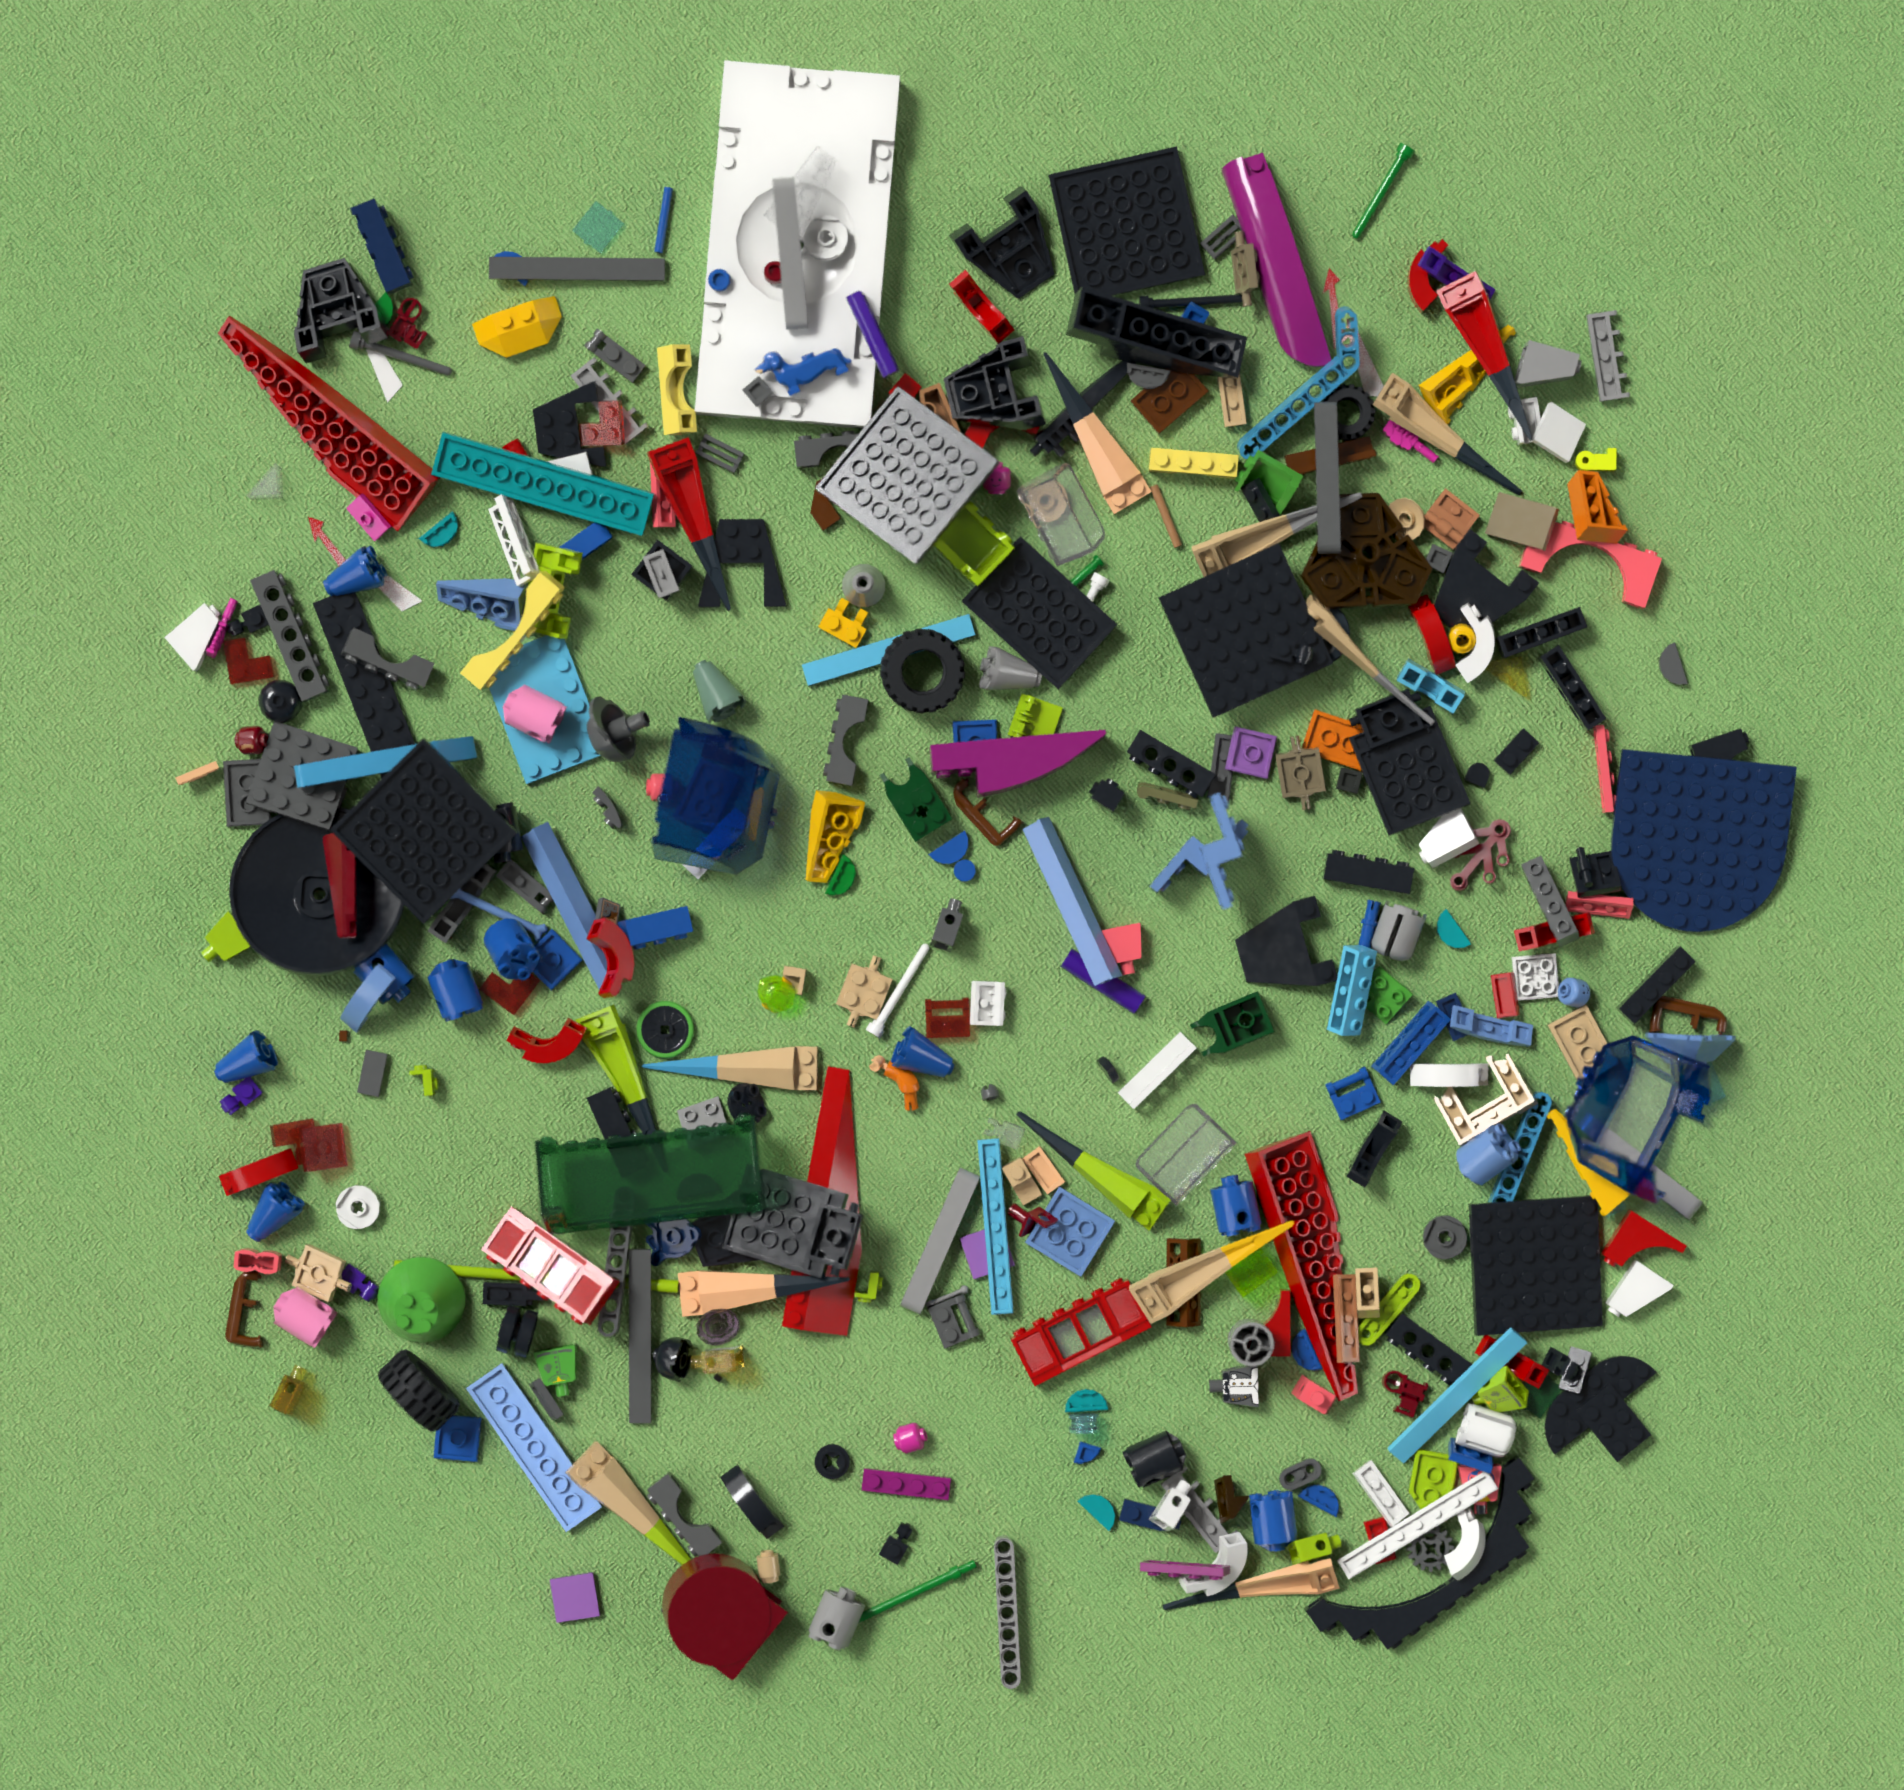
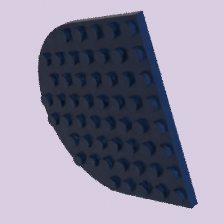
(1699, 835)

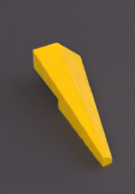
(1451, 384)
(1604, 1191)

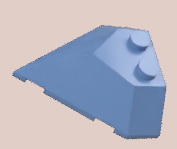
(1698, 1047)

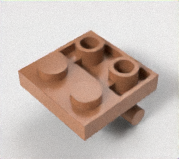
(1449, 519)

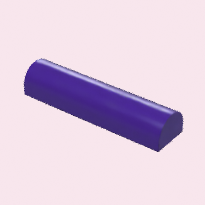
(872, 334)
(1114, 989)

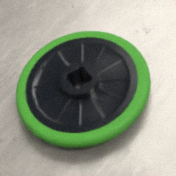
(680, 1029)

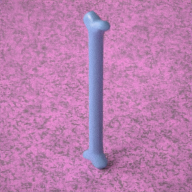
(536, 930)

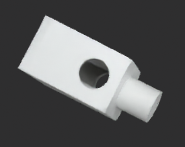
(1166, 1514)

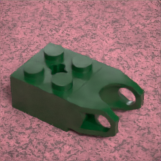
(910, 796)
(1228, 1026)

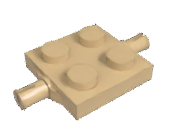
(864, 991)
(318, 1273)

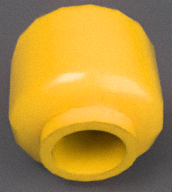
(1462, 646)

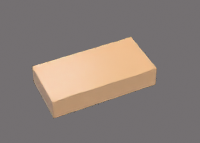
(1043, 1170)

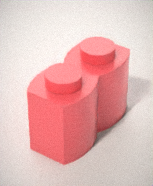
(263, 1262)

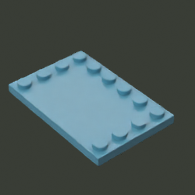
(548, 668)

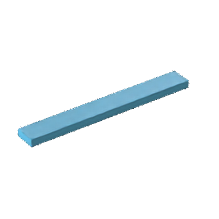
(871, 654)
(995, 1226)
(1457, 1395)

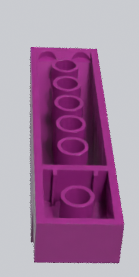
(1010, 762)

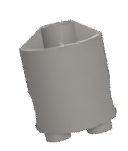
(1261, 1344)
(842, 1612)

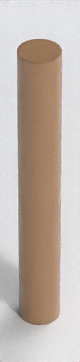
(1166, 516)

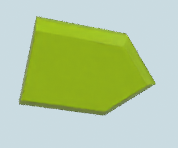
(1431, 1476)

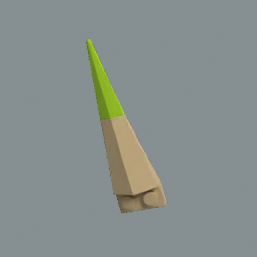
(608, 1483)

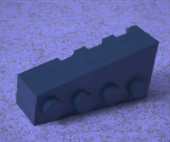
(382, 246)

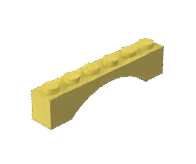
(539, 597)

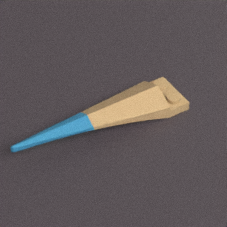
(780, 1067)

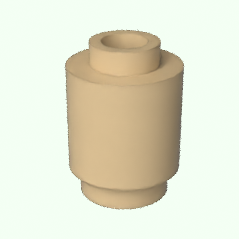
(768, 1566)

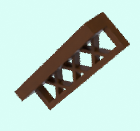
(1348, 452)
(1191, 1310)

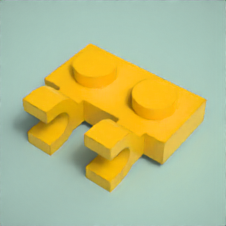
(842, 627)

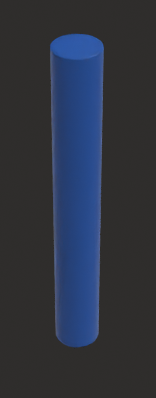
(663, 220)

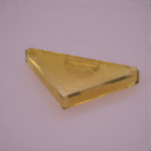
(1510, 672)

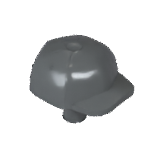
(613, 730)

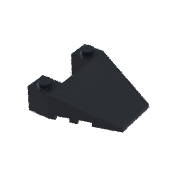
(1013, 252)
(333, 304)
(987, 393)
(1472, 583)
(1277, 949)

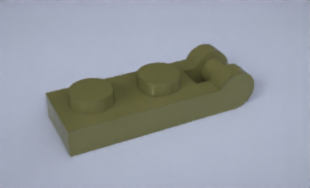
(1166, 795)

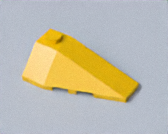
(831, 825)

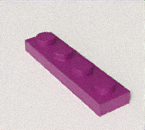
(906, 1484)
(1175, 1569)

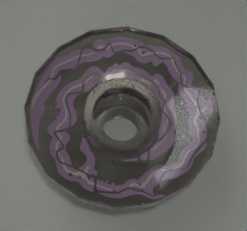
(717, 1326)

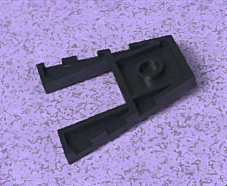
(744, 542)
(712, 1239)

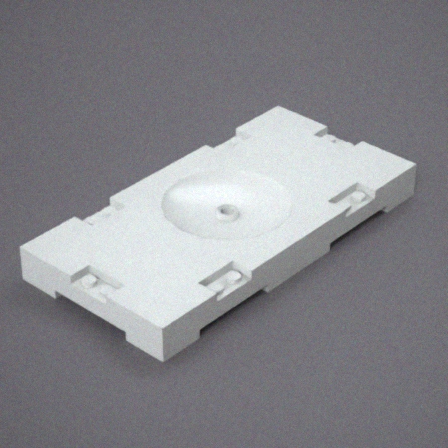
(767, 131)

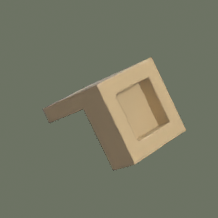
(796, 977)

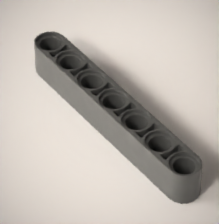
(1327, 477)
(620, 1273)

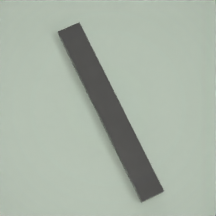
(576, 268)
(639, 1335)

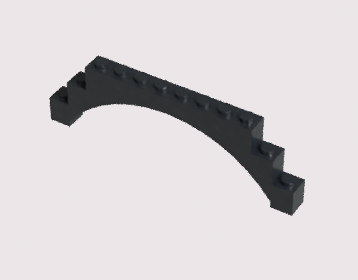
(1398, 1620)

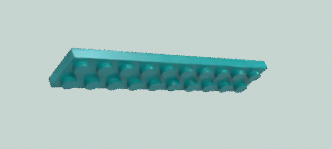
(542, 483)

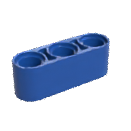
(589, 539)

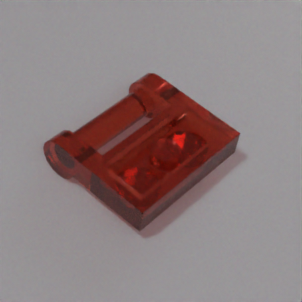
(947, 1025)

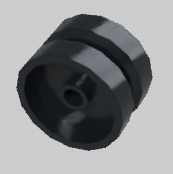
(514, 1331)

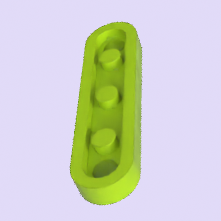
(1389, 1308)

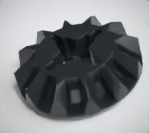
(821, 1461)

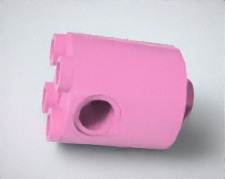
(533, 713)
(303, 1315)

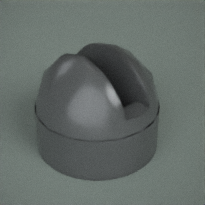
(989, 1094)

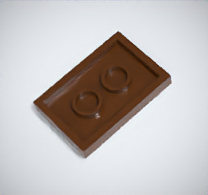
(1170, 400)

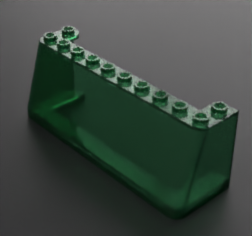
(650, 1177)

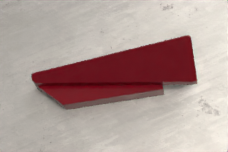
(342, 879)

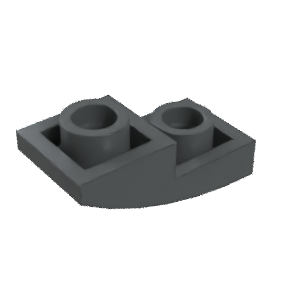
(612, 816)

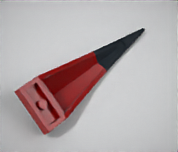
(1473, 316)
(680, 480)

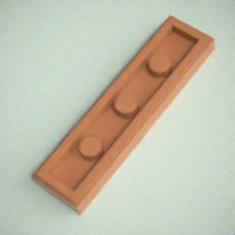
(1346, 1318)

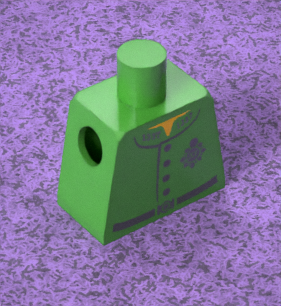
(558, 1367)

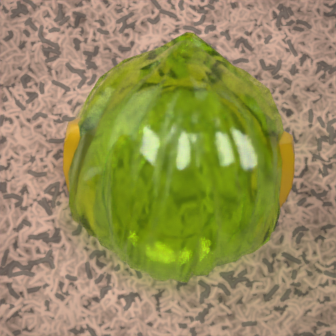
(776, 993)

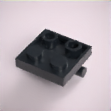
(1594, 873)

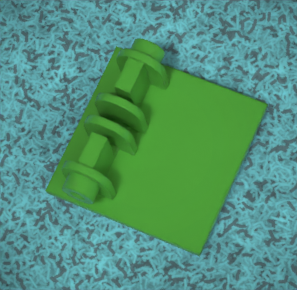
(1386, 995)

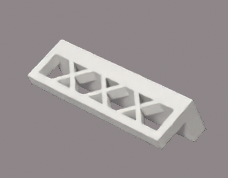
(518, 540)
(1156, 1070)

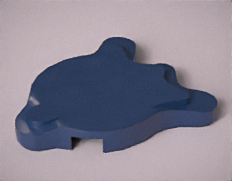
(672, 1239)

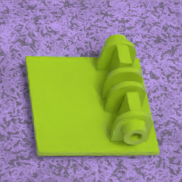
(1034, 717)

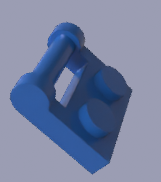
(1355, 1100)

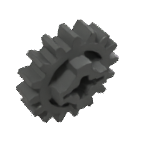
(1423, 1555)

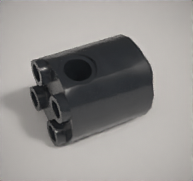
(509, 812)
(1155, 1458)

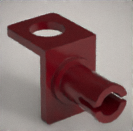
(1029, 1219)

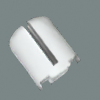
(1486, 1431)

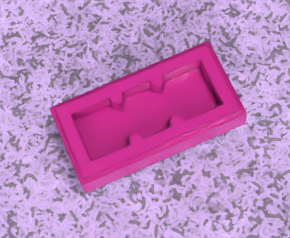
(368, 517)

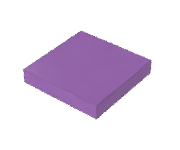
(1250, 752)
(975, 1252)
(574, 1597)

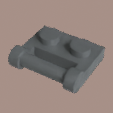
(947, 1324)

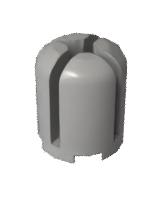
(1397, 932)

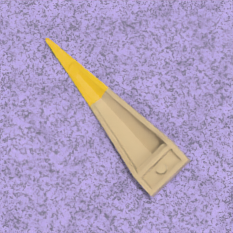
(1173, 1286)

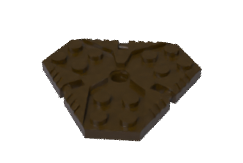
(1392, 574)

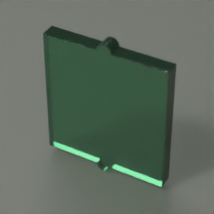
(1541, 1398)

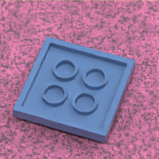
(1075, 1234)

